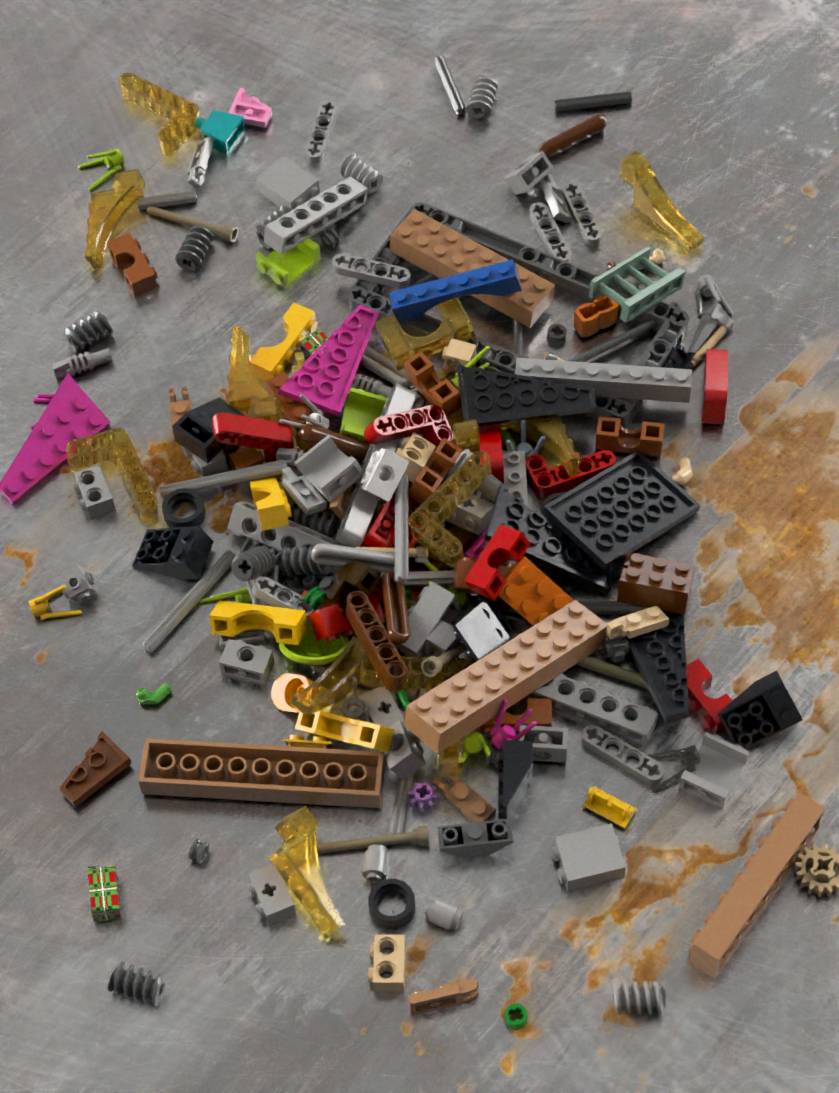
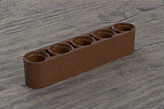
(376, 641)

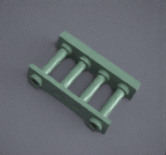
(641, 299)

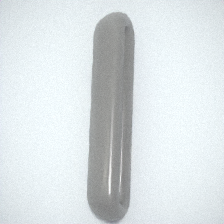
(383, 367)
(340, 555)

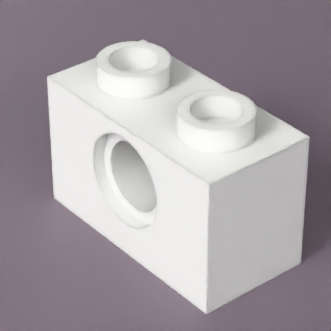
(395, 467)

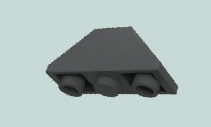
(475, 838)

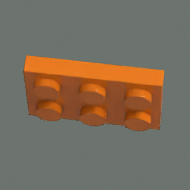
(532, 592)

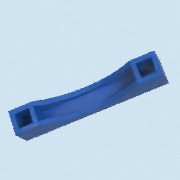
(494, 279)

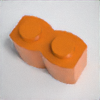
(595, 316)

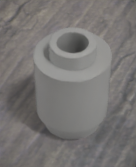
(375, 863)
(444, 914)

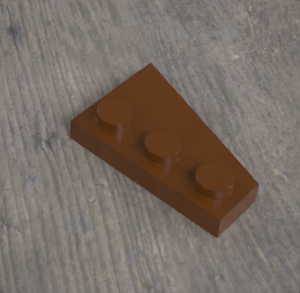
(97, 768)

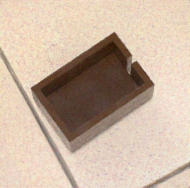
(656, 582)

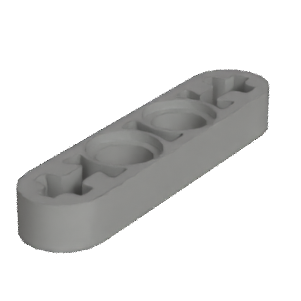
(318, 131)
(584, 213)
(547, 235)
(370, 273)
(295, 599)
(624, 752)

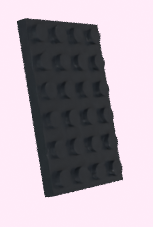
(621, 509)

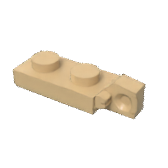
(637, 623)

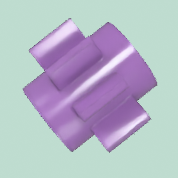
(423, 790)

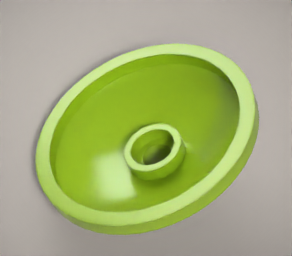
(312, 652)

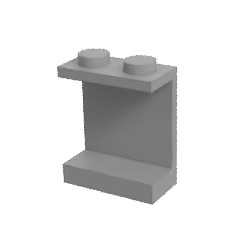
(329, 468)
(717, 772)

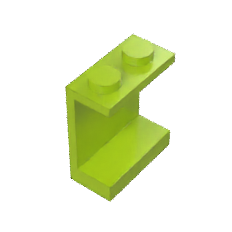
(290, 265)
(359, 411)

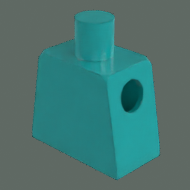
(222, 128)

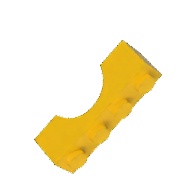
(272, 361)
(270, 502)
(234, 617)
(346, 730)

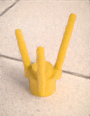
(41, 605)

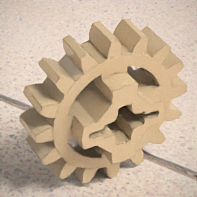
(818, 859)

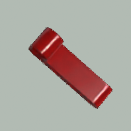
(715, 386)
(427, 420)
(252, 433)
(491, 444)
(553, 477)

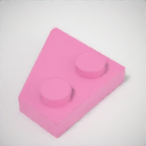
(252, 109)

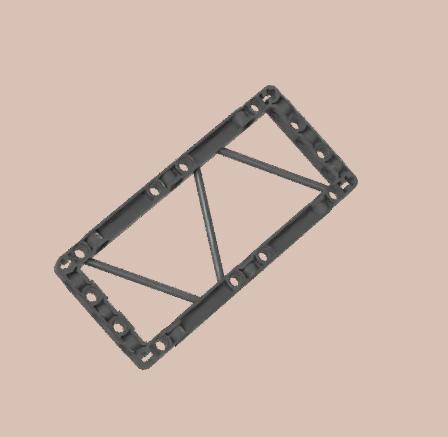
(567, 277)

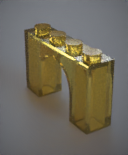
(403, 346)

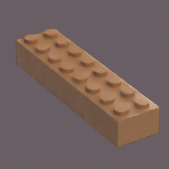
(450, 253)
(755, 885)

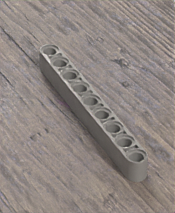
(362, 504)

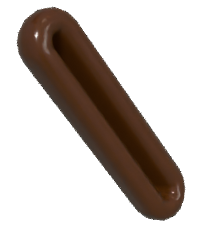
(573, 136)
(348, 445)
(395, 609)

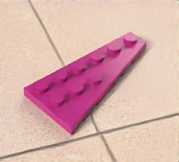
(332, 367)
(66, 418)

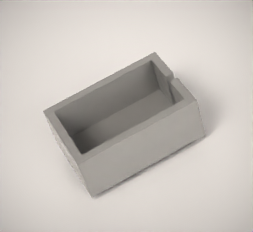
(432, 608)

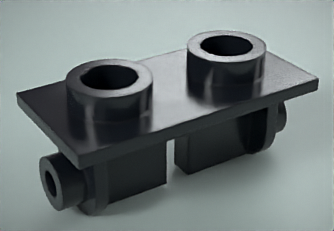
(679, 358)

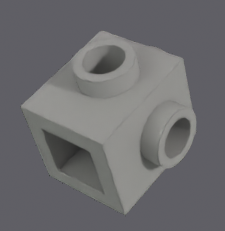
(78, 583)

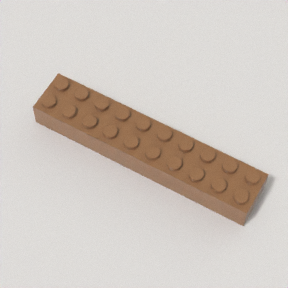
(506, 673)
(262, 773)

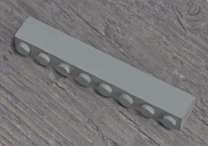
(613, 379)

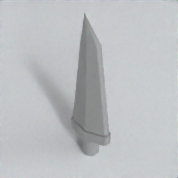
(704, 329)

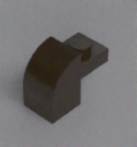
(351, 578)

